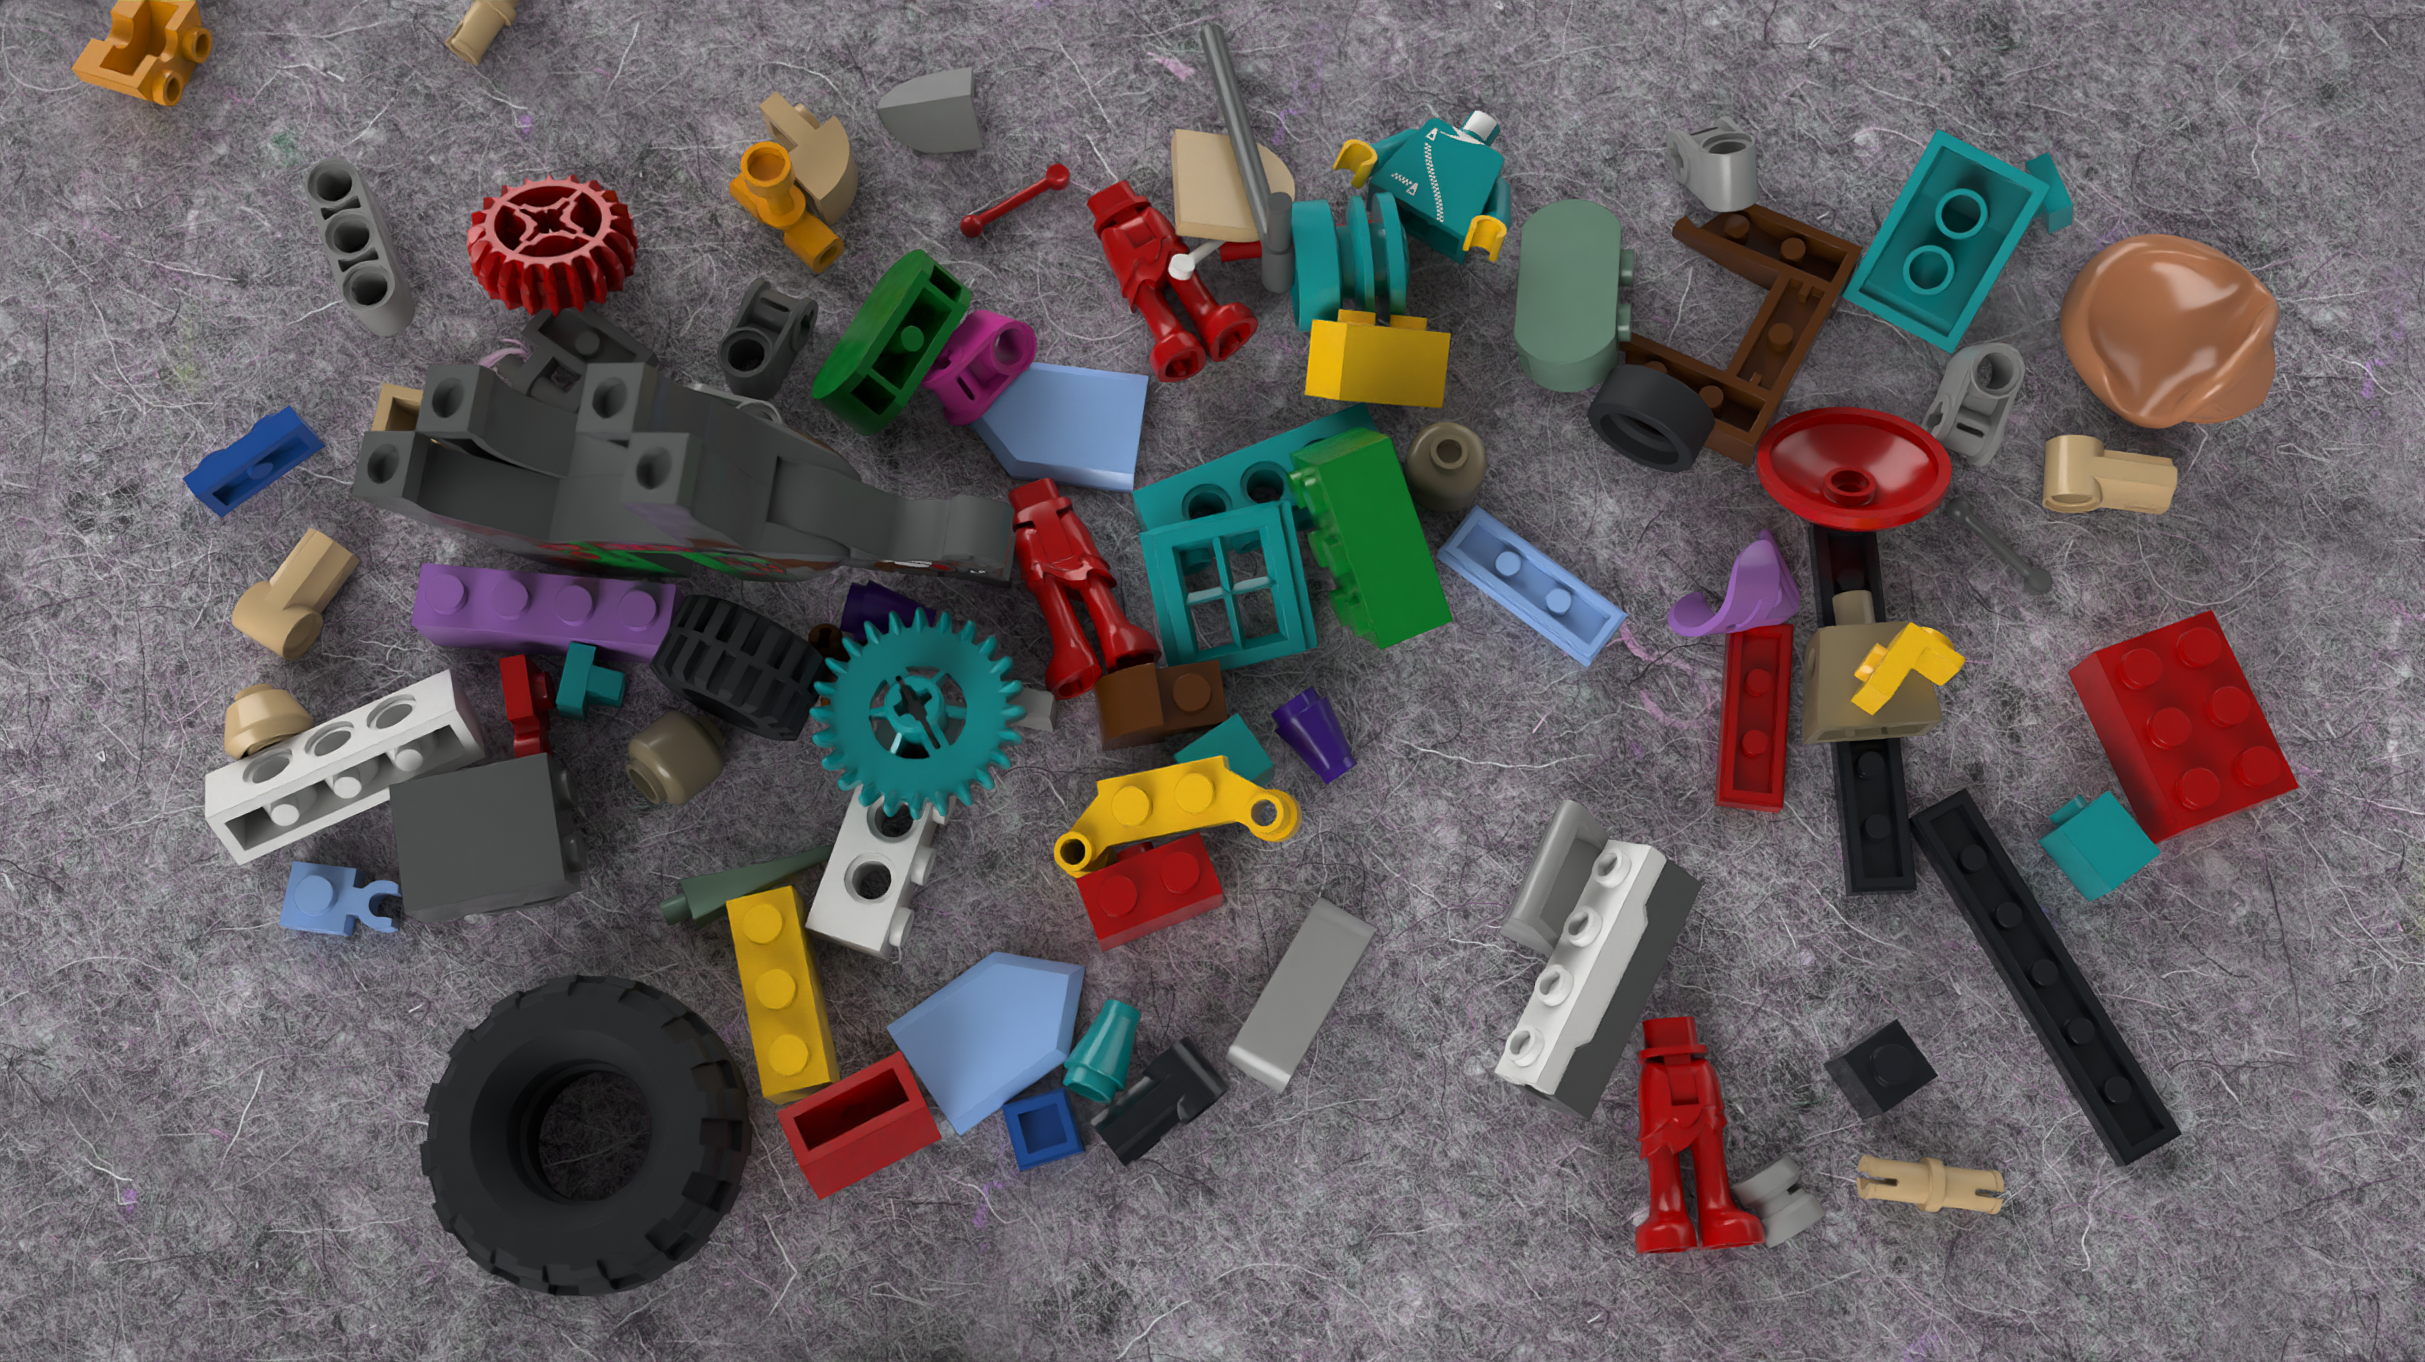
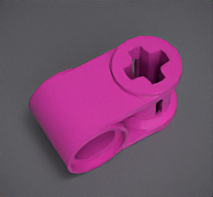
(972, 371)

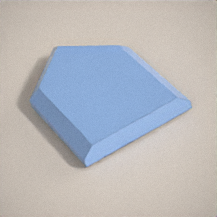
(1068, 426)
(991, 1033)

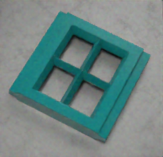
(1284, 577)

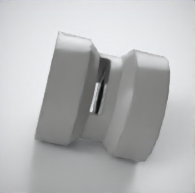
(1779, 1200)

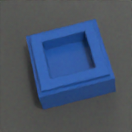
(1043, 1129)

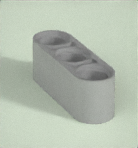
(346, 225)
(1300, 995)

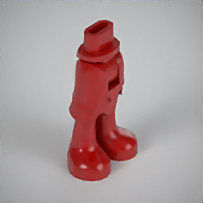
(1139, 251)
(1064, 563)
(1680, 1108)

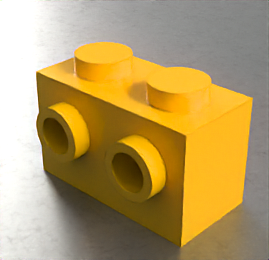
(1377, 362)

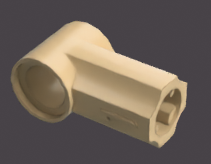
(2086, 476)
(288, 608)

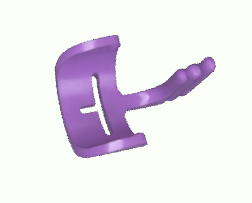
(1757, 595)

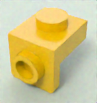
(1886, 668)

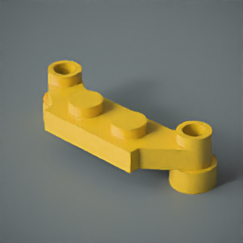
(1168, 804)

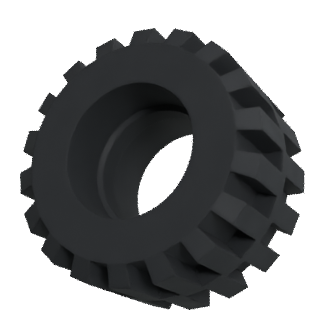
(740, 667)

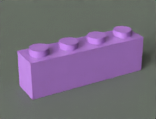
(543, 612)

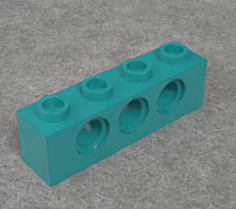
(1228, 480)

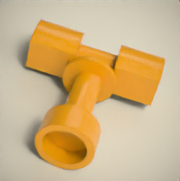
(769, 195)

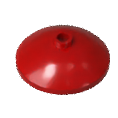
(1853, 468)

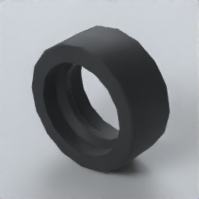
(1651, 418)

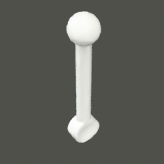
(1183, 265)

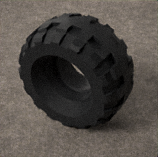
(491, 1115)

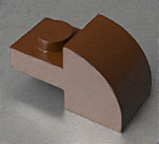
(1149, 703)

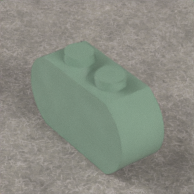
(1572, 295)

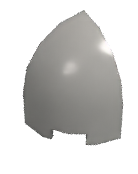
(934, 112)

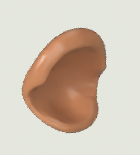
(2170, 332)

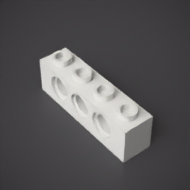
(341, 767)
(860, 848)

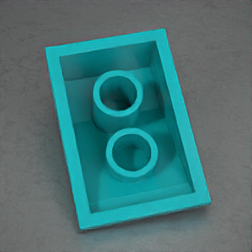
(1946, 240)

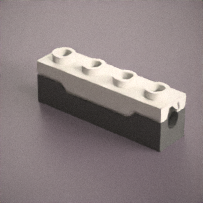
(1598, 978)

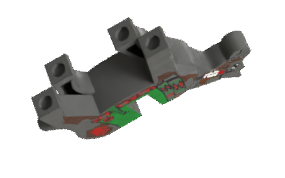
(661, 482)

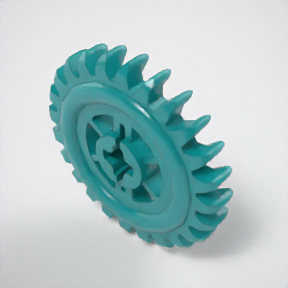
(888, 661)

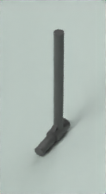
(1270, 211)

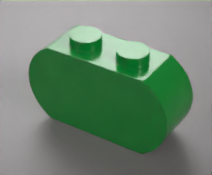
(891, 343)

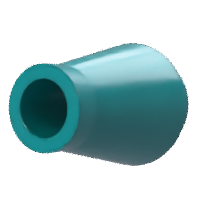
(1103, 1055)

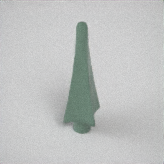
(707, 894)

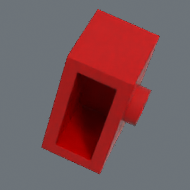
(1149, 890)
(858, 1125)

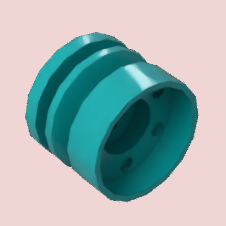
(1348, 260)

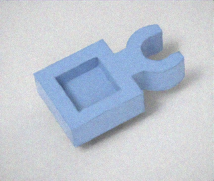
(332, 898)

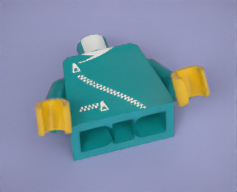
(1441, 182)

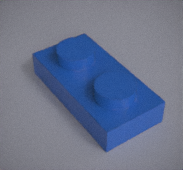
(254, 461)

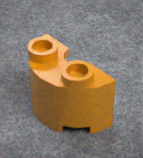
(147, 50)

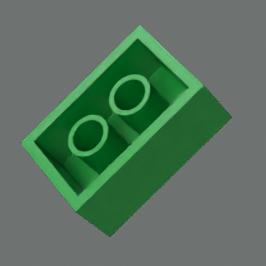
(1368, 537)

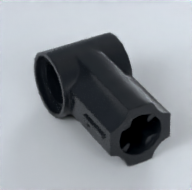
(1172, 1092)

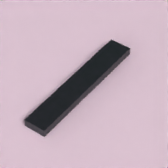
(1865, 772)
(2043, 979)

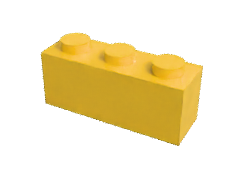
(783, 994)

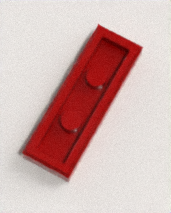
(1754, 718)

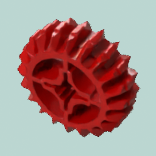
(552, 244)

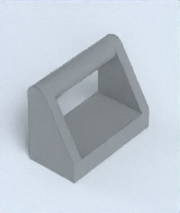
(1555, 878)

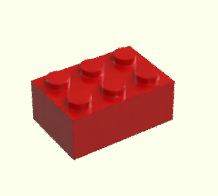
(2182, 727)

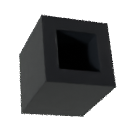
(1880, 1070)

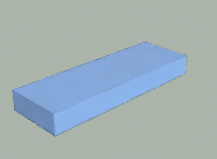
(1531, 586)

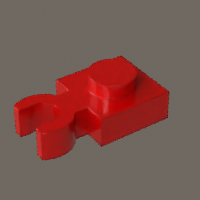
(527, 700)

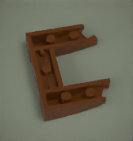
(1805, 283)

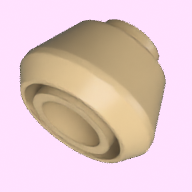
(262, 719)

